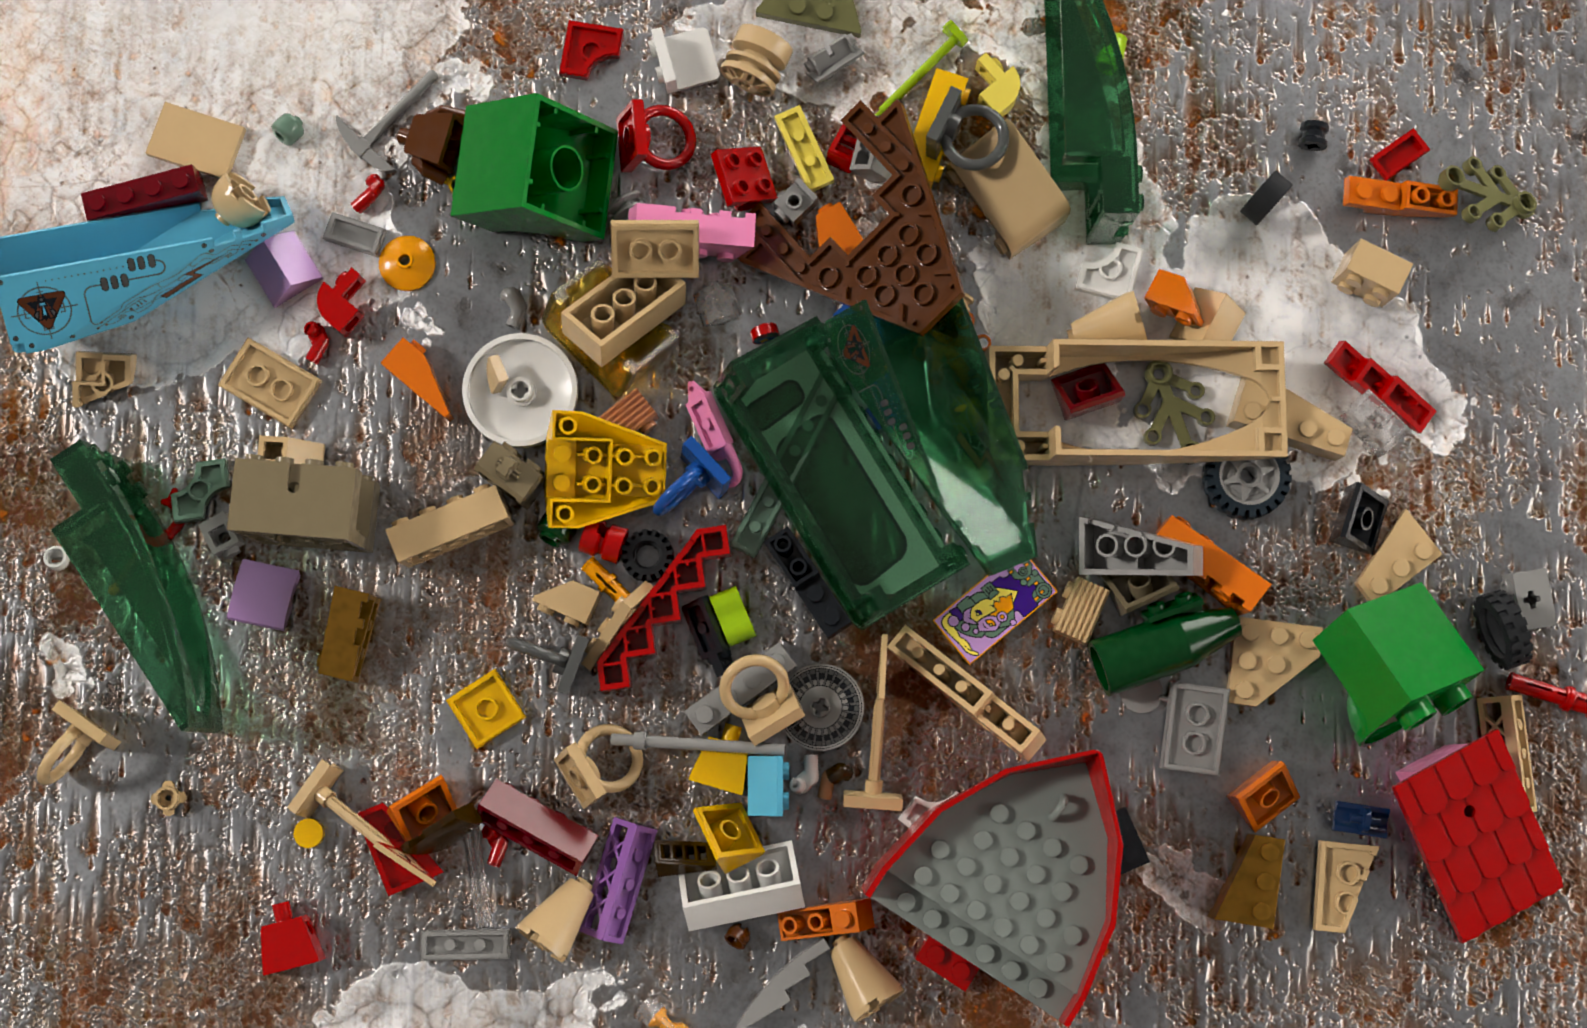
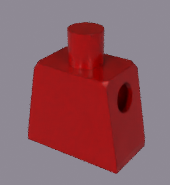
(288, 941)

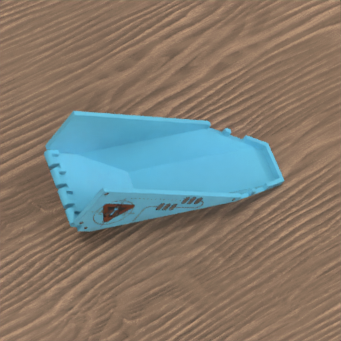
(115, 269)

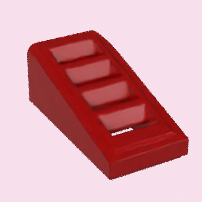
(839, 155)

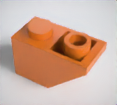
(1173, 297)

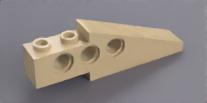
(967, 693)

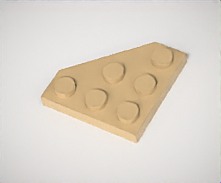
(1268, 658)

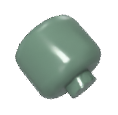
(288, 129)

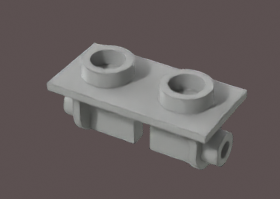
(823, 66)

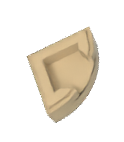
(496, 374)

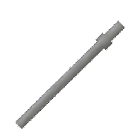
(642, 740)

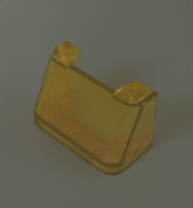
(630, 364)

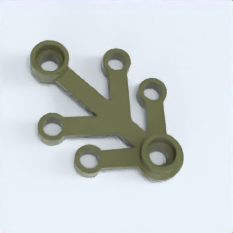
(1519, 203)
(1171, 405)

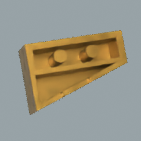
(347, 633)
(1252, 884)

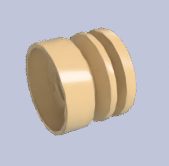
(756, 60)

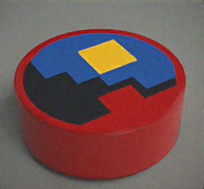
(764, 333)

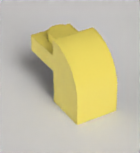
(1003, 85)

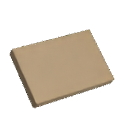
(195, 139)
(655, 248)
(270, 383)

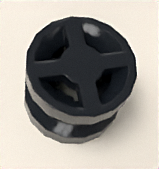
(1313, 135)

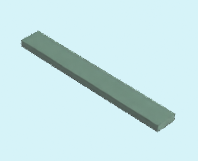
(763, 511)

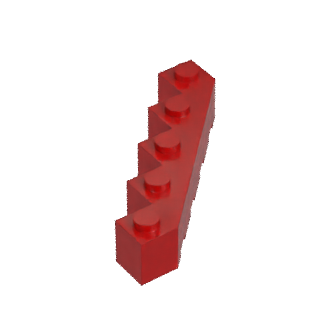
(661, 606)

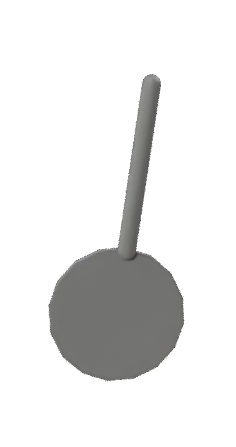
(1144, 697)

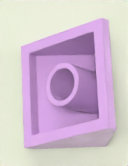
(283, 267)

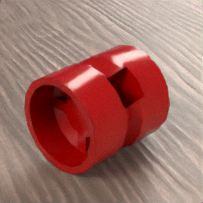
(603, 540)

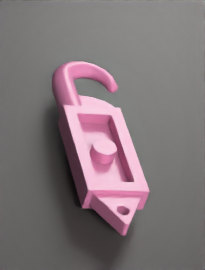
(713, 429)

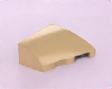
(101, 374)

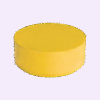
(309, 833)

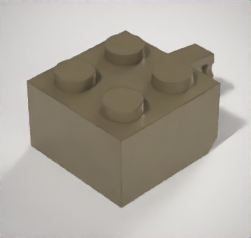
(515, 478)

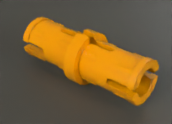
(607, 582)

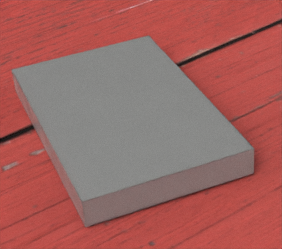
(1194, 728)

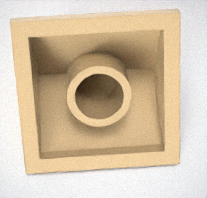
(1219, 314)

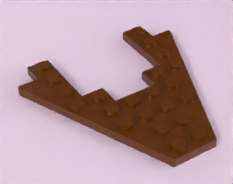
(902, 264)

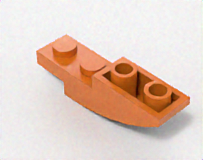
(1399, 199)

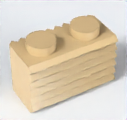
(1080, 610)

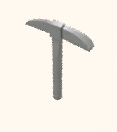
(363, 146)

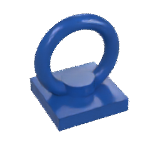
(700, 471)

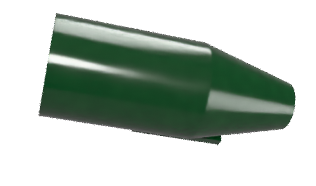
(1168, 642)

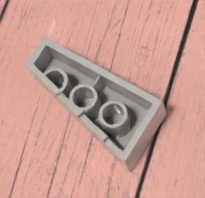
(1122, 550)

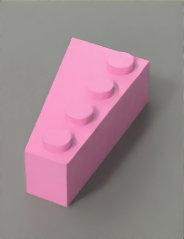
(718, 232)

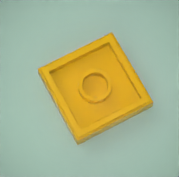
(486, 708)

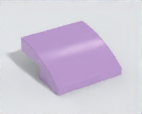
(263, 595)

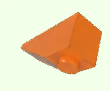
(414, 369)

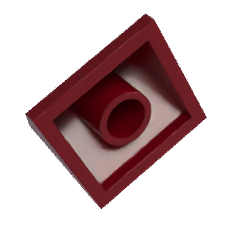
(1086, 390)

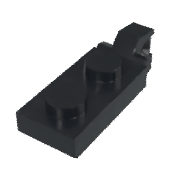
(708, 634)

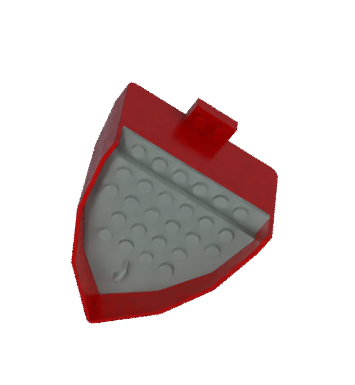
(1014, 880)

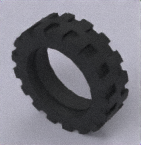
(1503, 629)

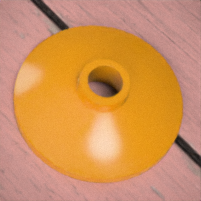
(416, 272)

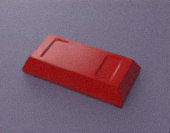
(1399, 154)

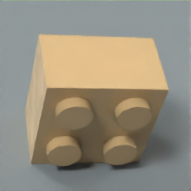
(1371, 273)

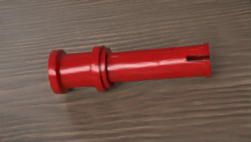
(1566, 698)

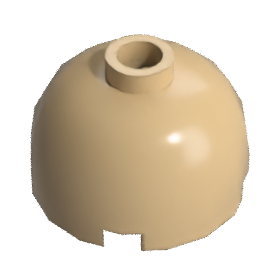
(237, 203)

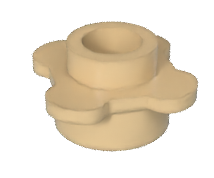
(177, 797)

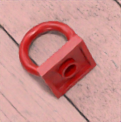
(635, 136)

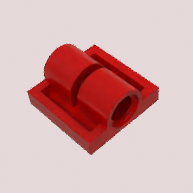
(744, 177)

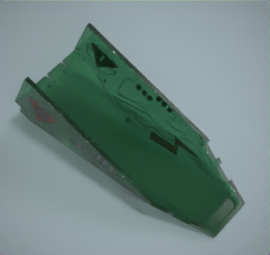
(946, 422)

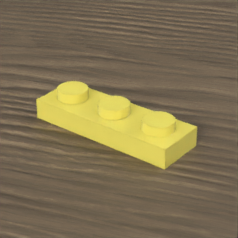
(804, 148)

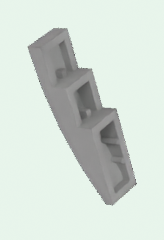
(774, 993)

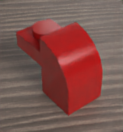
(334, 302)

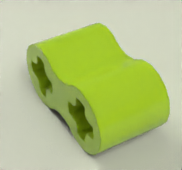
(732, 616)

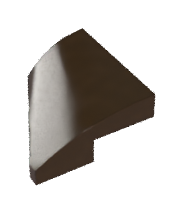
(444, 832)

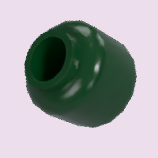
(555, 536)

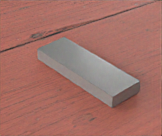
(465, 944)

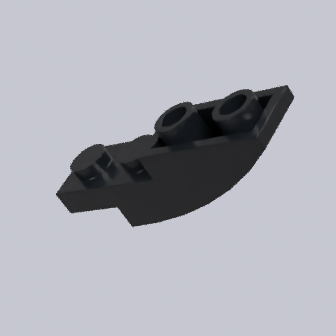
(808, 583)

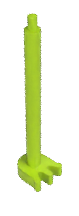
(956, 37)

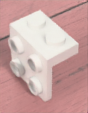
(684, 59)

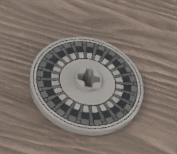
(844, 713)

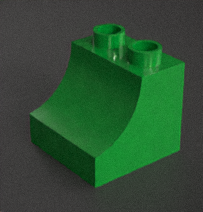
(534, 169)

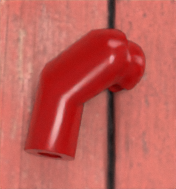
(368, 197)
(318, 339)
(498, 844)

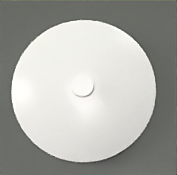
(537, 383)

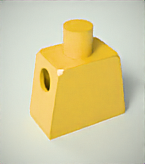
(722, 769)

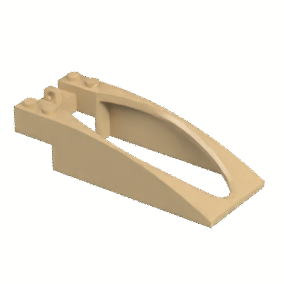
(1252, 360)

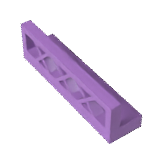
(622, 882)

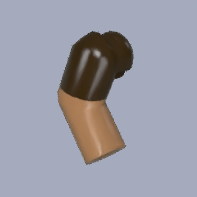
(833, 776)

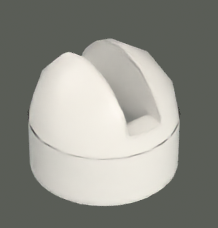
(56, 553)

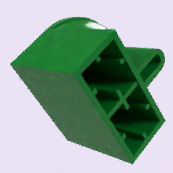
(1398, 663)

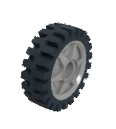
(1242, 499)

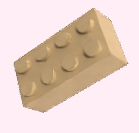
(620, 314)
(450, 525)

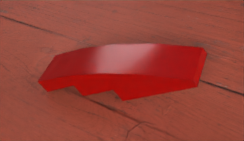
(1366, 374)

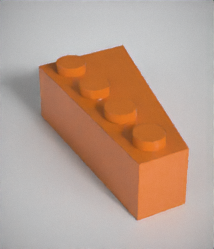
(1223, 575)

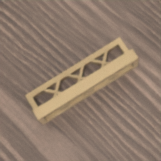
(1515, 736)

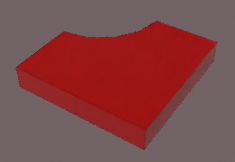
(587, 47)

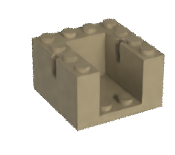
(303, 504)

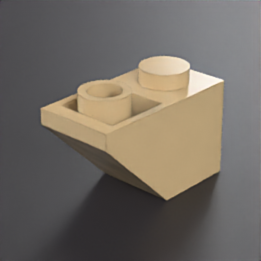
(298, 449)
(571, 600)

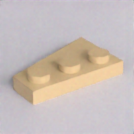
(1398, 559)
(623, 610)
(1339, 880)

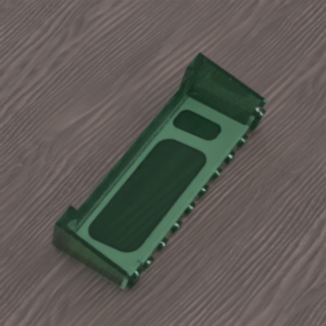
(848, 492)

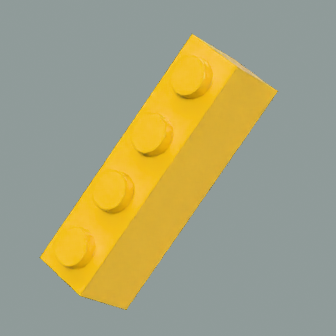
(937, 92)

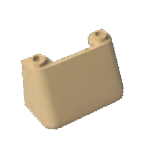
(1013, 193)

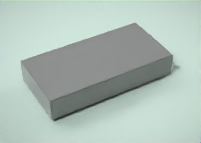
(354, 234)

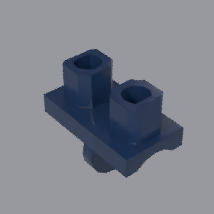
(1360, 819)

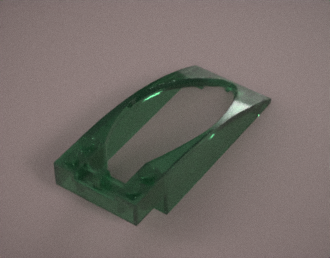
(1091, 117)
(140, 582)

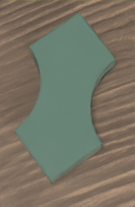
(192, 501)

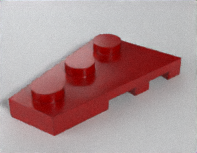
(393, 875)

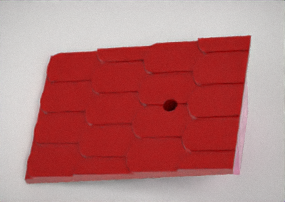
(1476, 833)

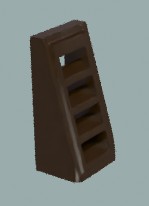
(674, 866)

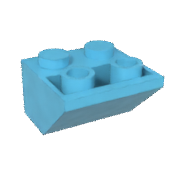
(766, 785)

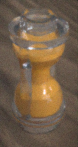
(654, 1015)

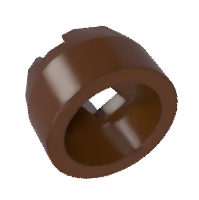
(737, 936)

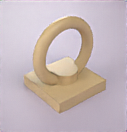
(770, 711)
(81, 730)
(583, 773)

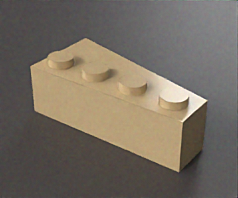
(1307, 425)

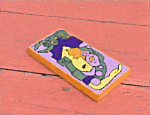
(993, 609)

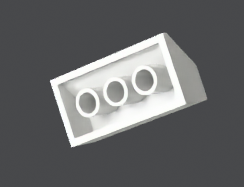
(748, 892)

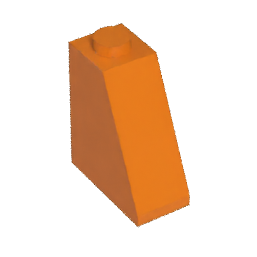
(835, 223)

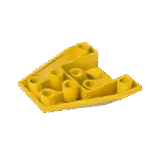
(598, 470)

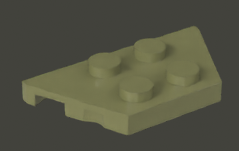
(825, 15)

